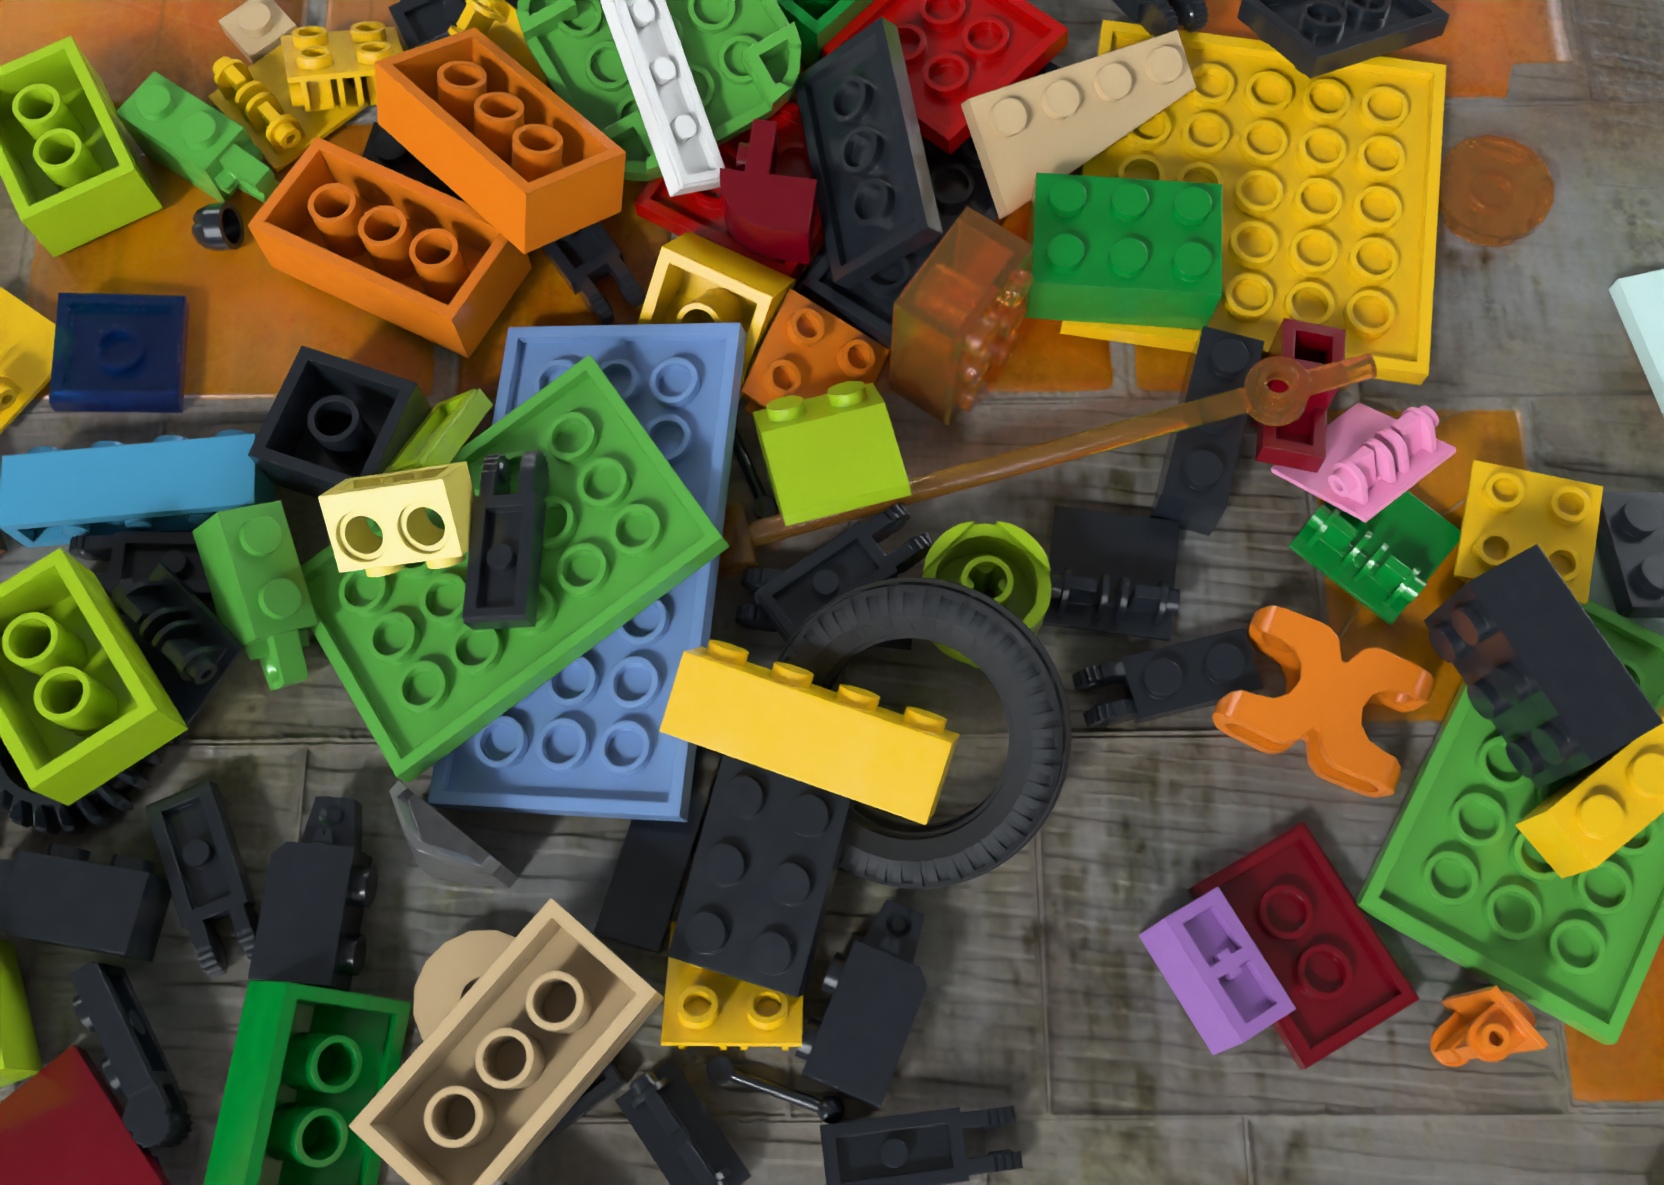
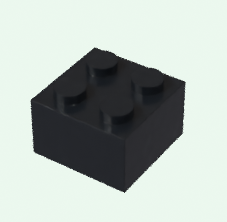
(335, 423)

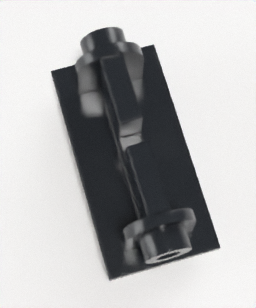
(680, 1130)

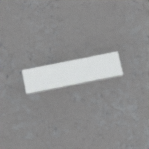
(665, 94)

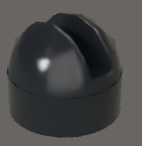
(218, 227)

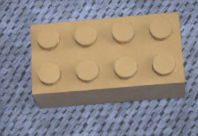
(508, 1057)

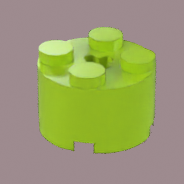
(994, 559)

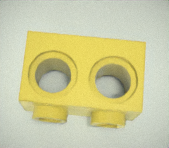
(399, 506)

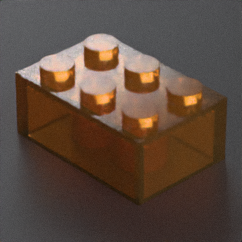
(959, 316)

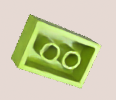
(67, 150)
(74, 682)

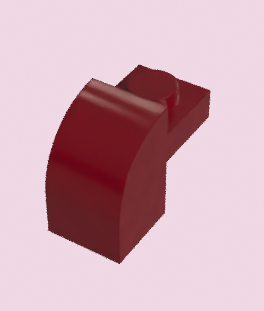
(765, 210)
(1303, 441)

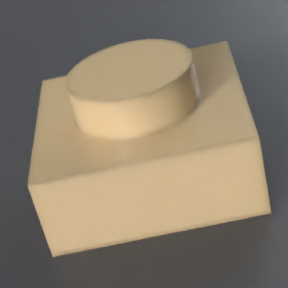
(257, 27)

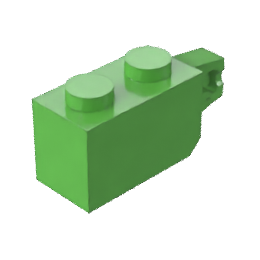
(195, 141)
(259, 587)

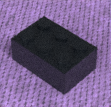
(1539, 669)

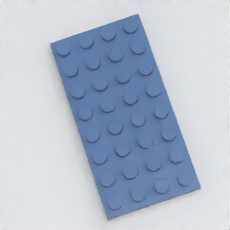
(592, 730)

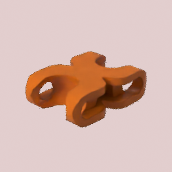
(1324, 701)

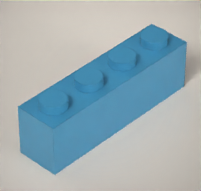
(127, 487)

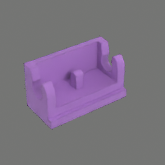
(1216, 972)

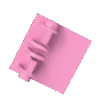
(1373, 459)

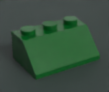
(297, 1082)

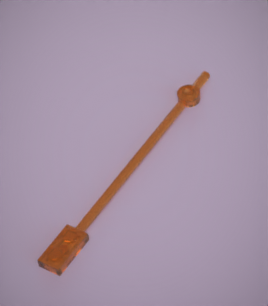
(1253, 398)

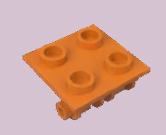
(808, 354)

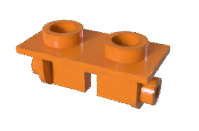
(1484, 1027)

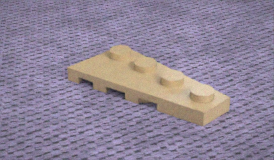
(1071, 114)

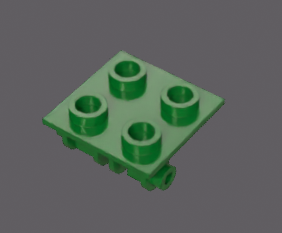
(1378, 560)

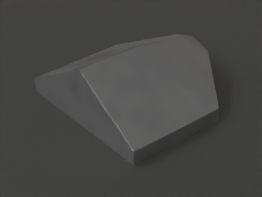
(442, 848)

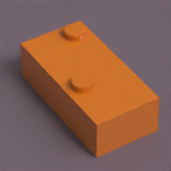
(500, 138)
(389, 246)

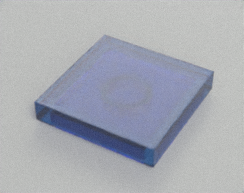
(119, 353)

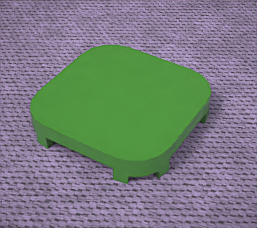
(736, 50)

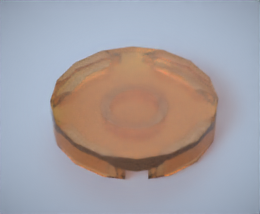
(1494, 190)

